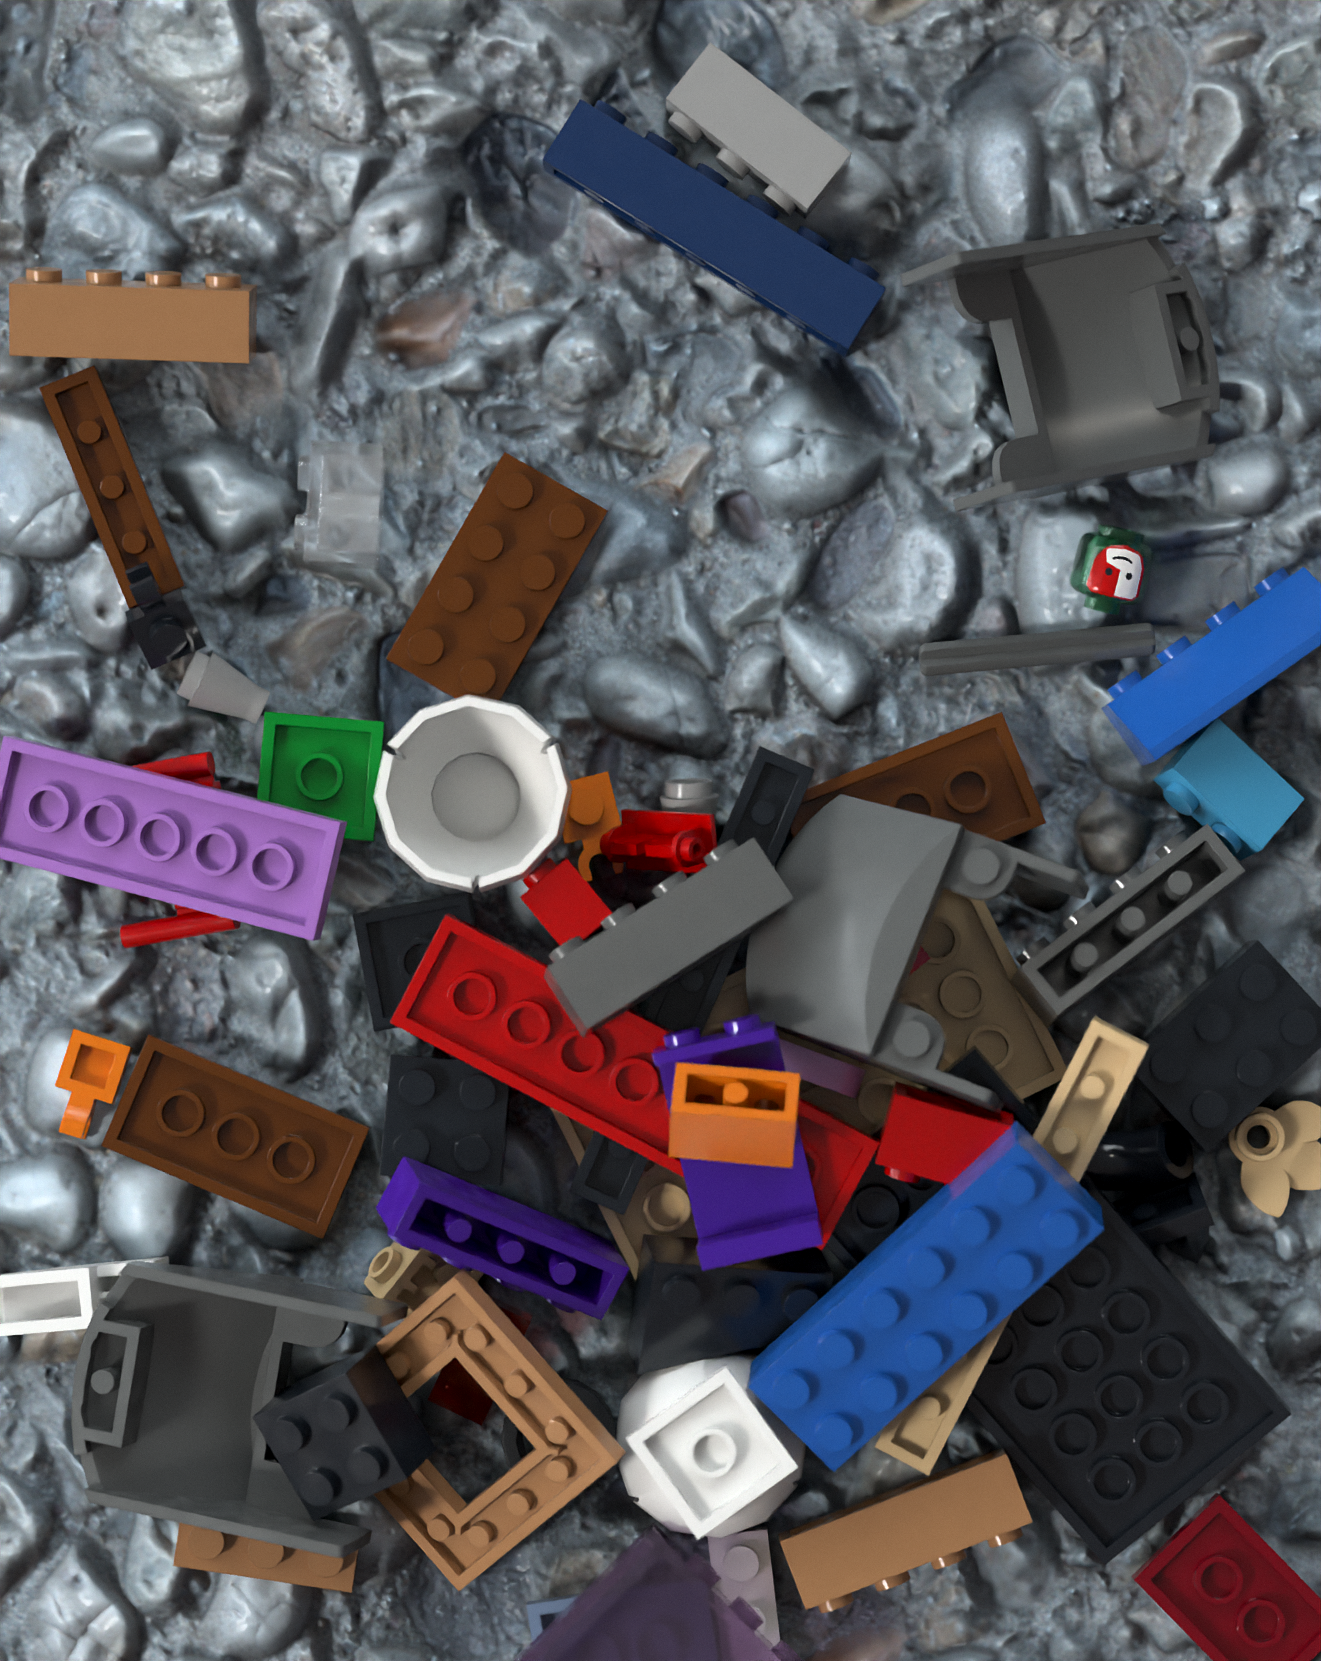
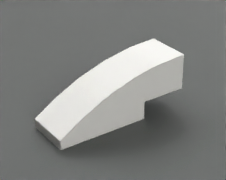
(56, 1296)

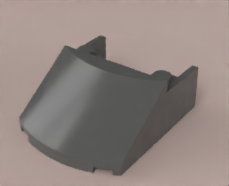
(1095, 355)
(858, 915)
(172, 1392)

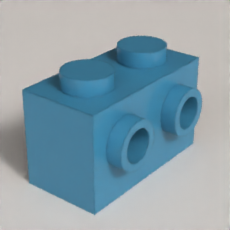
(1228, 788)

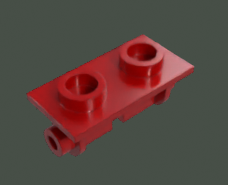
(661, 840)

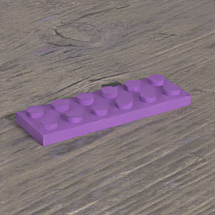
(167, 838)

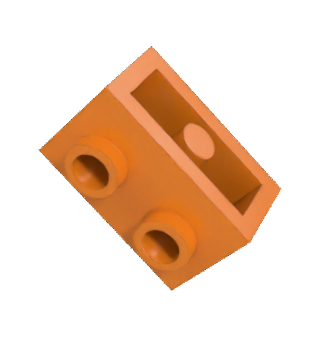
(734, 1115)

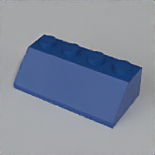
(1220, 668)

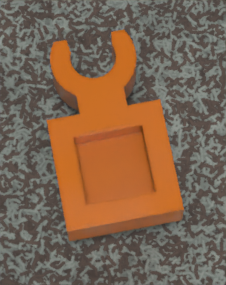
(589, 816)

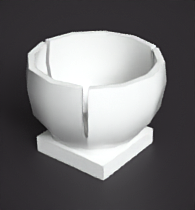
(472, 793)
(706, 1448)

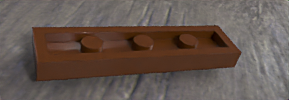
(110, 480)

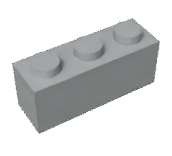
(756, 133)

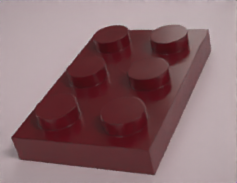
(1232, 1590)

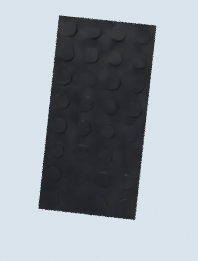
(1104, 1375)

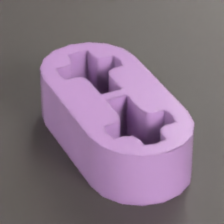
(822, 1069)

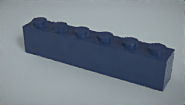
(713, 226)

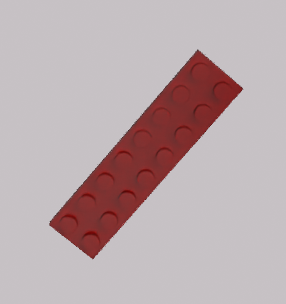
(503, 1018)

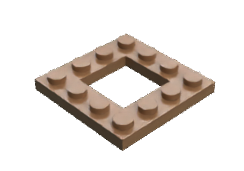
(567, 1438)

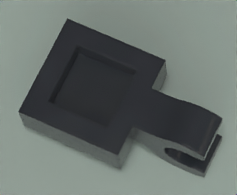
(160, 621)

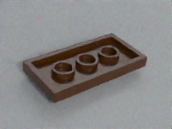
(497, 583)
(957, 777)
(236, 1136)

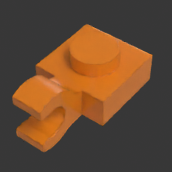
(93, 1072)

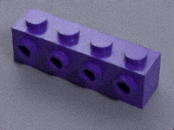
(501, 1239)

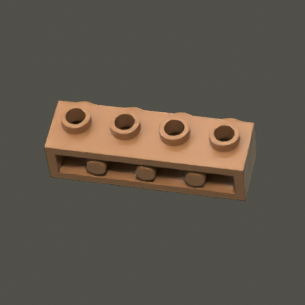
(132, 318)
(904, 1530)

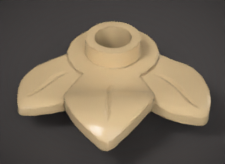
(1287, 1158)

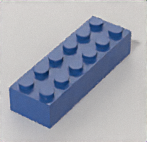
(925, 1296)

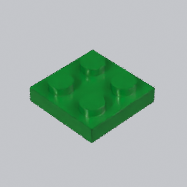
(323, 767)

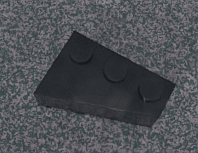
(713, 1312)

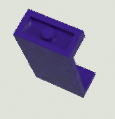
(741, 1207)

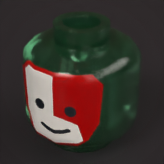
(1111, 568)

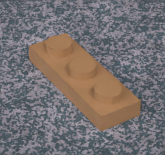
(252, 1558)

